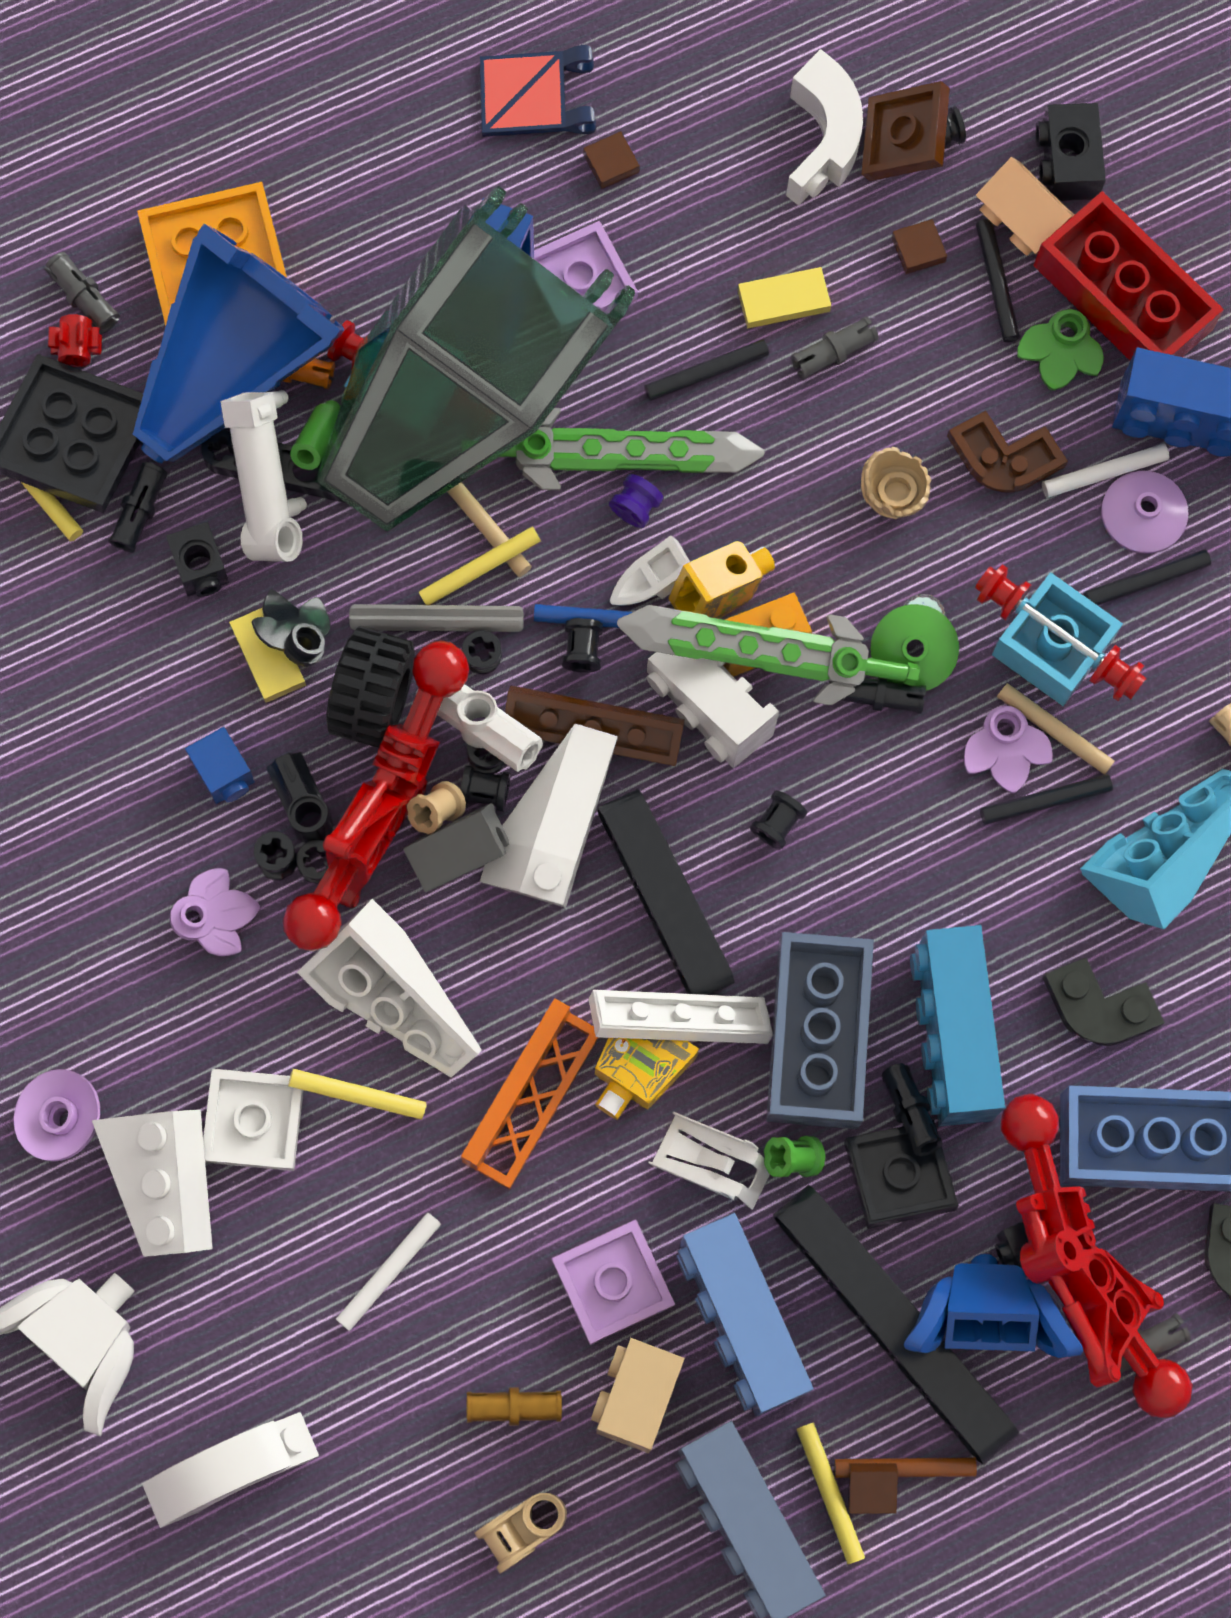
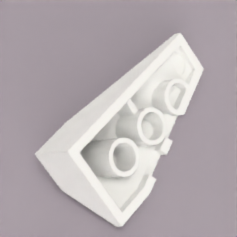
(554, 820)
(386, 982)

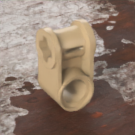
(520, 1531)

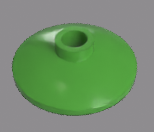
(920, 624)

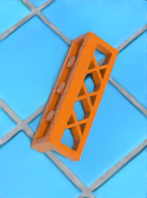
(515, 1086)

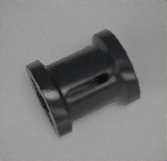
(582, 645)
(485, 787)
(778, 819)
(266, 846)

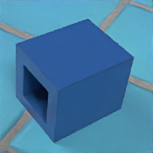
(220, 766)

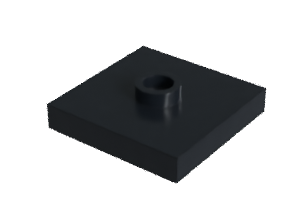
(895, 1181)

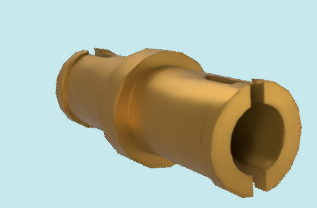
(514, 1406)

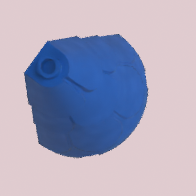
(226, 335)

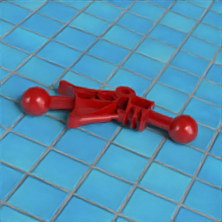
(379, 804)
(1096, 1290)

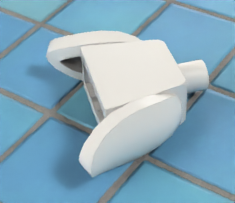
(79, 1335)

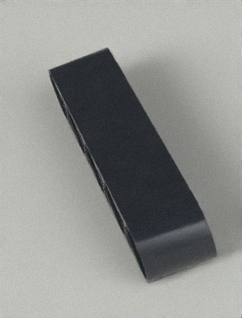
(665, 894)

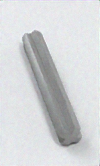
(436, 617)

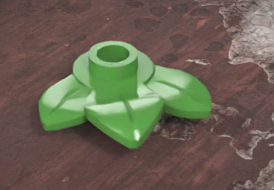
(1062, 355)

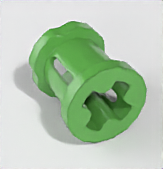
(794, 1156)

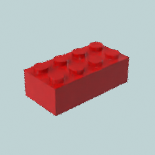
(1126, 282)

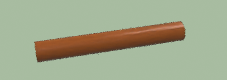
(917, 1466)

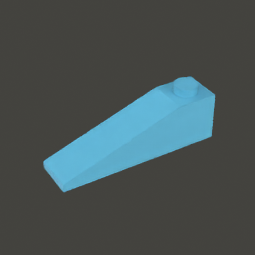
(1165, 861)

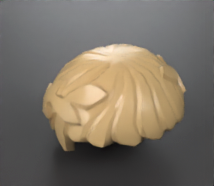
(895, 483)

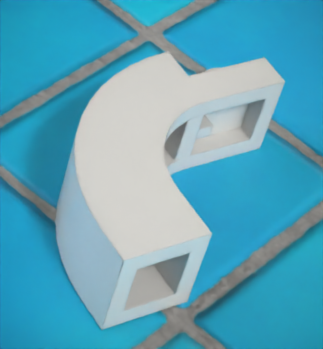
(834, 102)
(229, 1468)

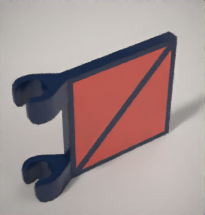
(529, 93)

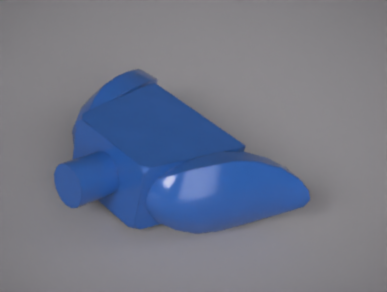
(991, 1310)

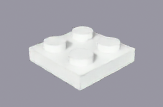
(252, 1120)

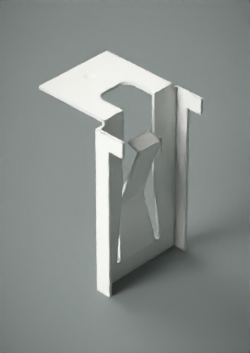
(683, 1148)

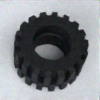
(369, 686)

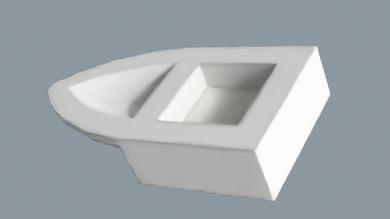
(651, 574)

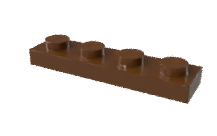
(639, 732)

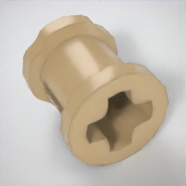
(442, 804)

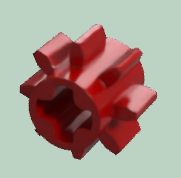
(75, 340)

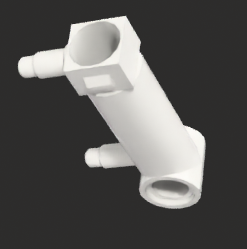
(268, 528)

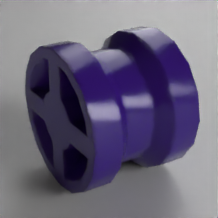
(636, 501)

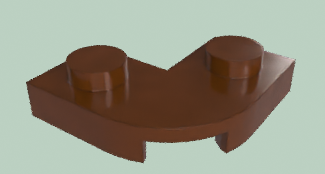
(1005, 466)

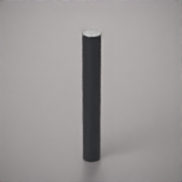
(997, 281)
(706, 370)
(1149, 577)
(1046, 799)

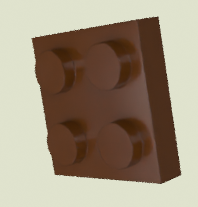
(905, 131)

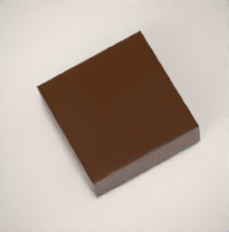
(611, 160)
(919, 246)
(872, 1488)

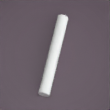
(1105, 470)
(388, 1271)

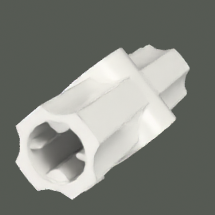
(497, 733)

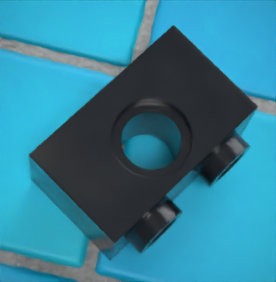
(1075, 129)

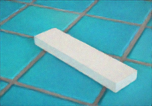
(680, 1017)

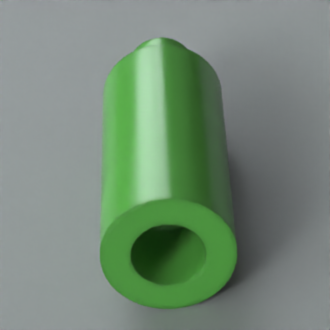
(314, 437)

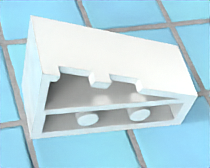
(713, 704)
(160, 1178)

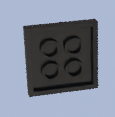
(69, 433)

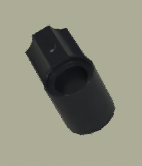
(300, 796)

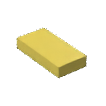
(784, 297)
(269, 666)

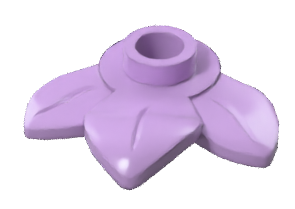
(1007, 755)
(220, 911)

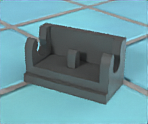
(457, 848)

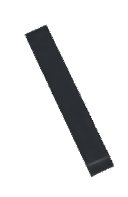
(890, 1319)

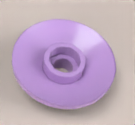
(1136, 528)
(40, 1110)

